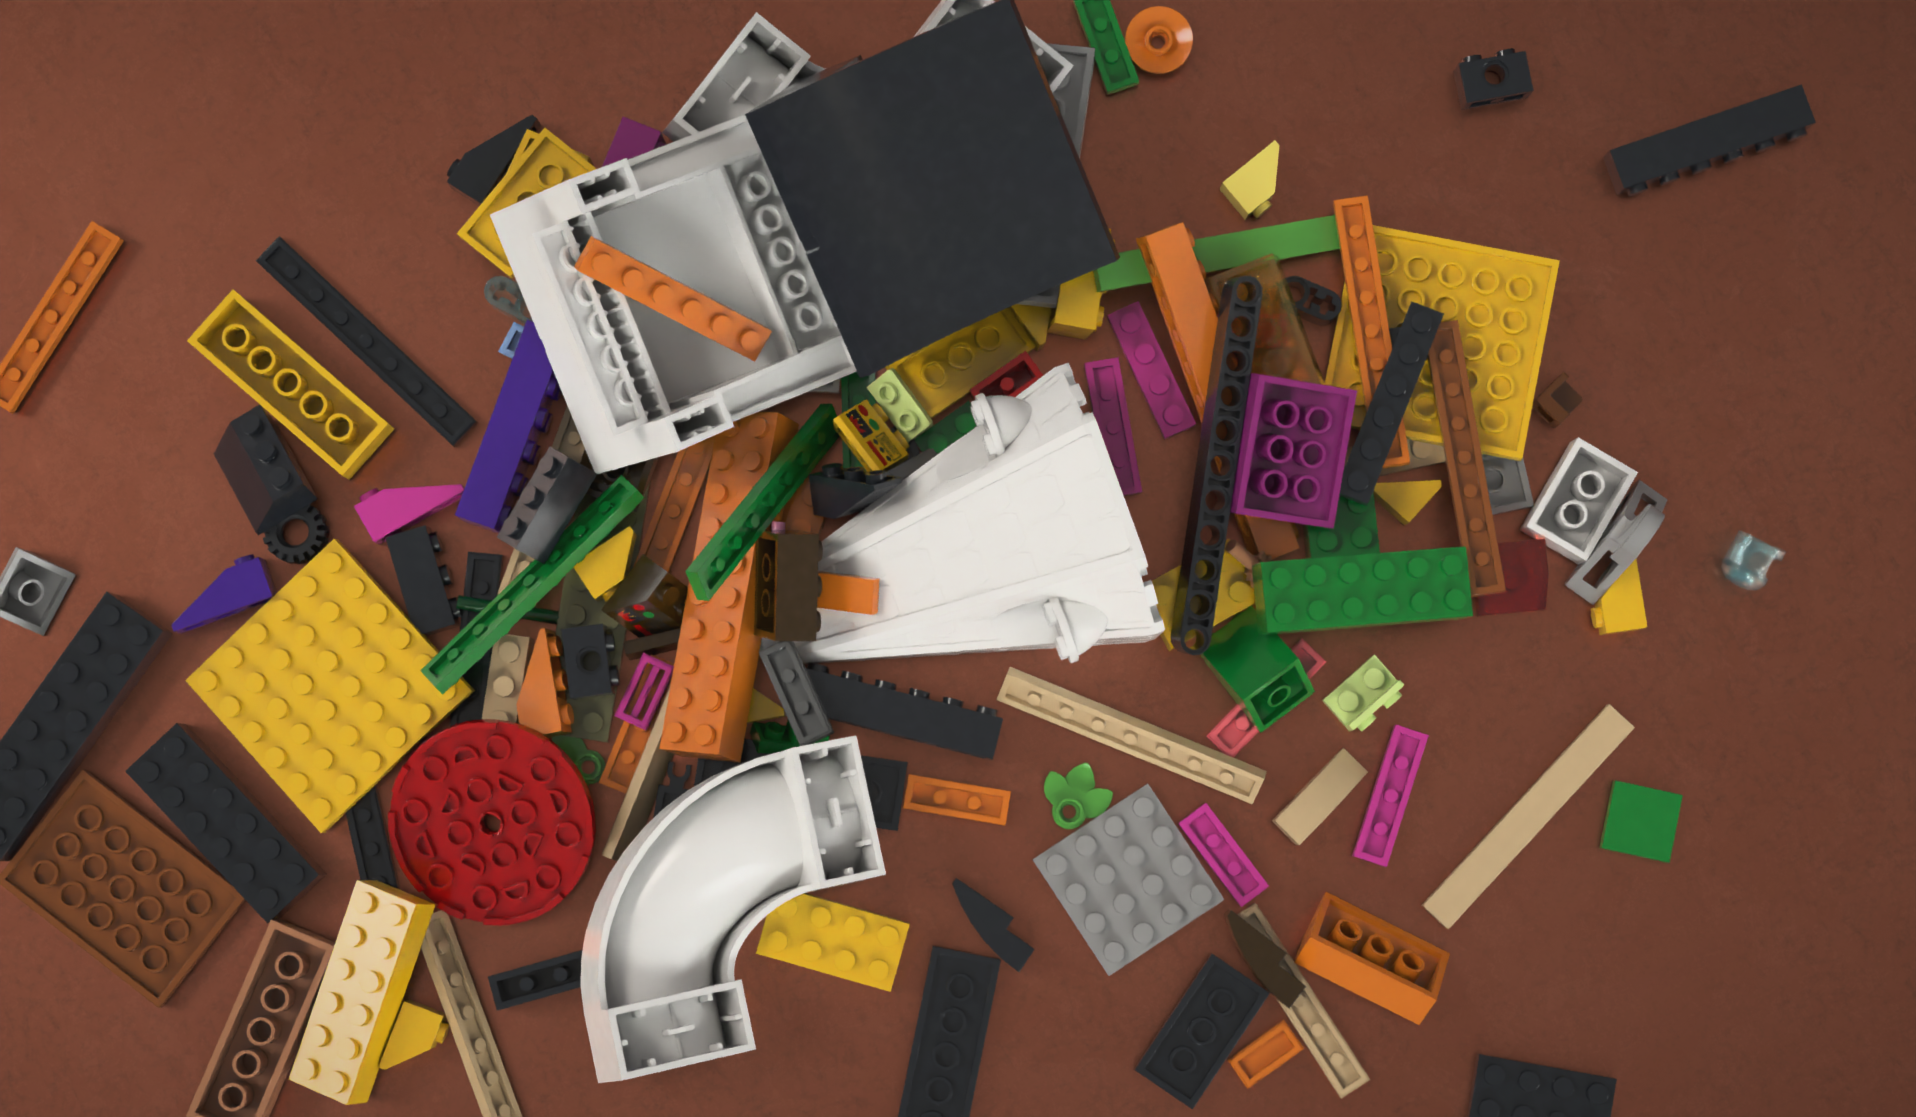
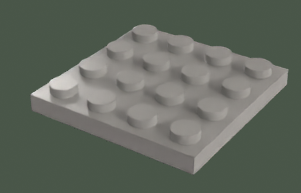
(1128, 879)

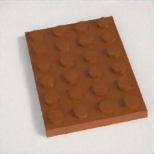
(121, 888)

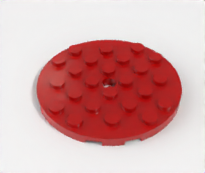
(499, 772)

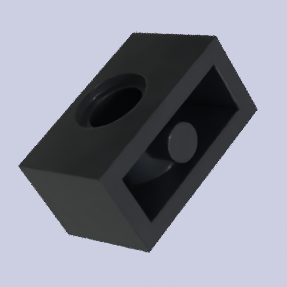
(1477, 92)
(578, 643)

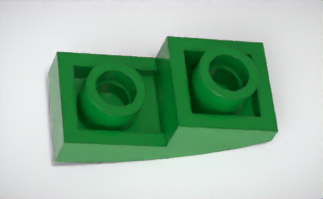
(774, 737)

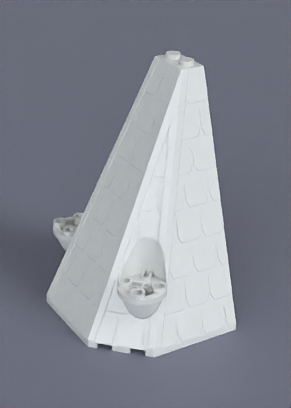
(997, 544)

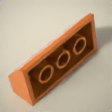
(1373, 958)

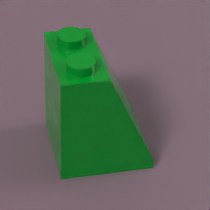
(1257, 670)

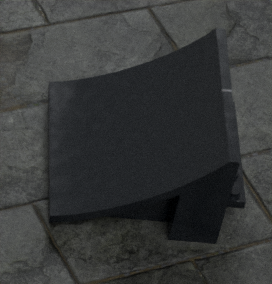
(932, 184)

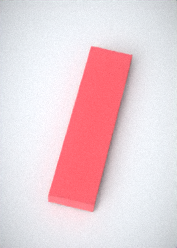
(1236, 729)

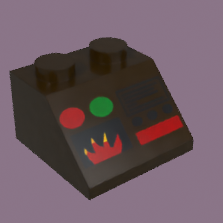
(648, 600)

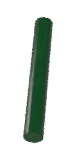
(535, 614)

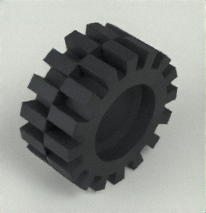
(309, 548)

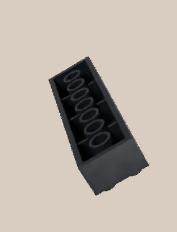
(71, 712)

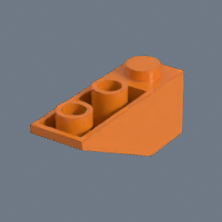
(543, 697)

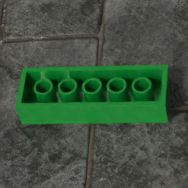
(1362, 590)

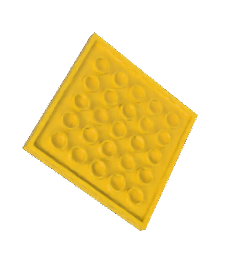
(1502, 322)
(327, 686)

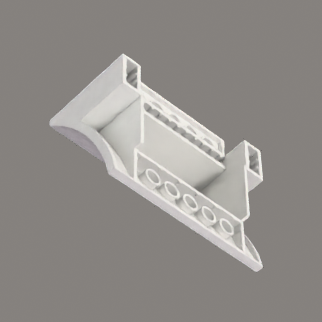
(713, 223)

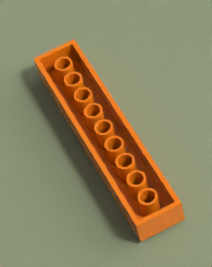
(717, 638)

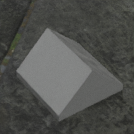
(32, 590)

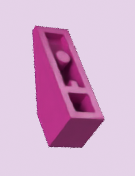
(399, 509)

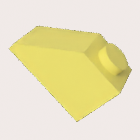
(1253, 183)

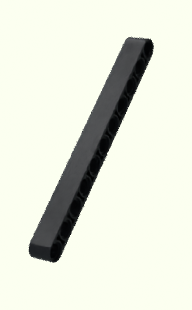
(1228, 451)

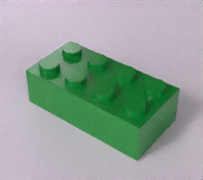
(1353, 532)

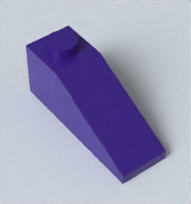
(232, 592)

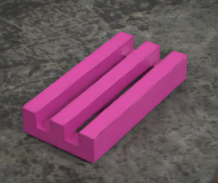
(644, 724)

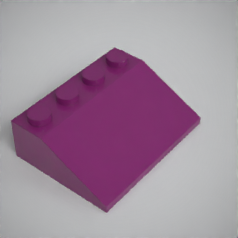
(1292, 450)

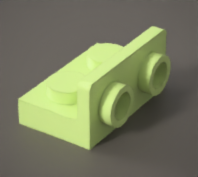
(900, 405)
(1363, 694)

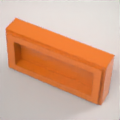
(849, 593)
(1265, 1053)

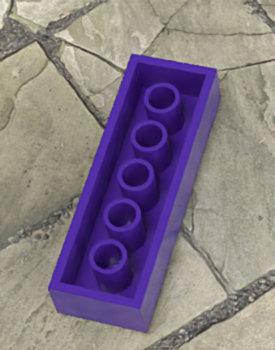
(511, 436)

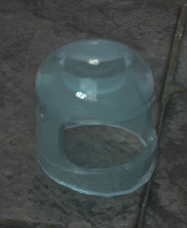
(1748, 561)

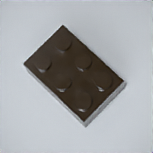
(787, 585)

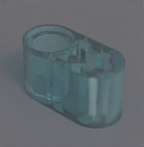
(504, 305)

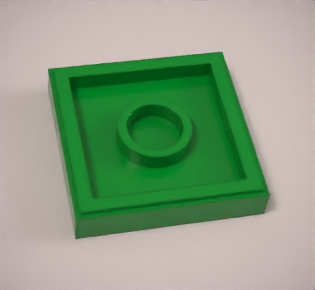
(1641, 821)

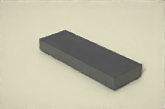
(796, 692)

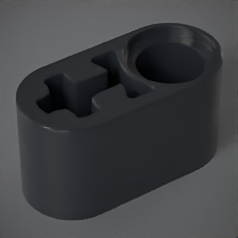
(1320, 294)

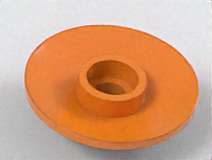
(1164, 24)

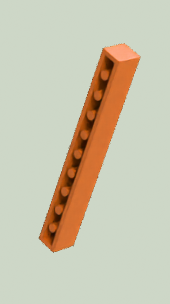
(1192, 327)

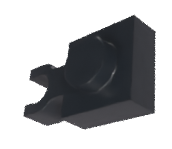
(668, 794)

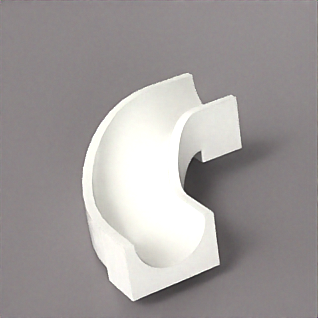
(694, 889)

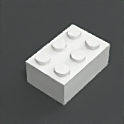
(1578, 500)

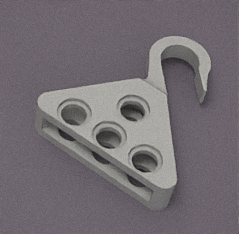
(1624, 537)

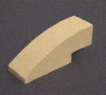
(1320, 797)

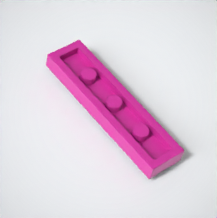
(1151, 370)
(1112, 417)
(1390, 795)

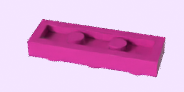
(1223, 854)

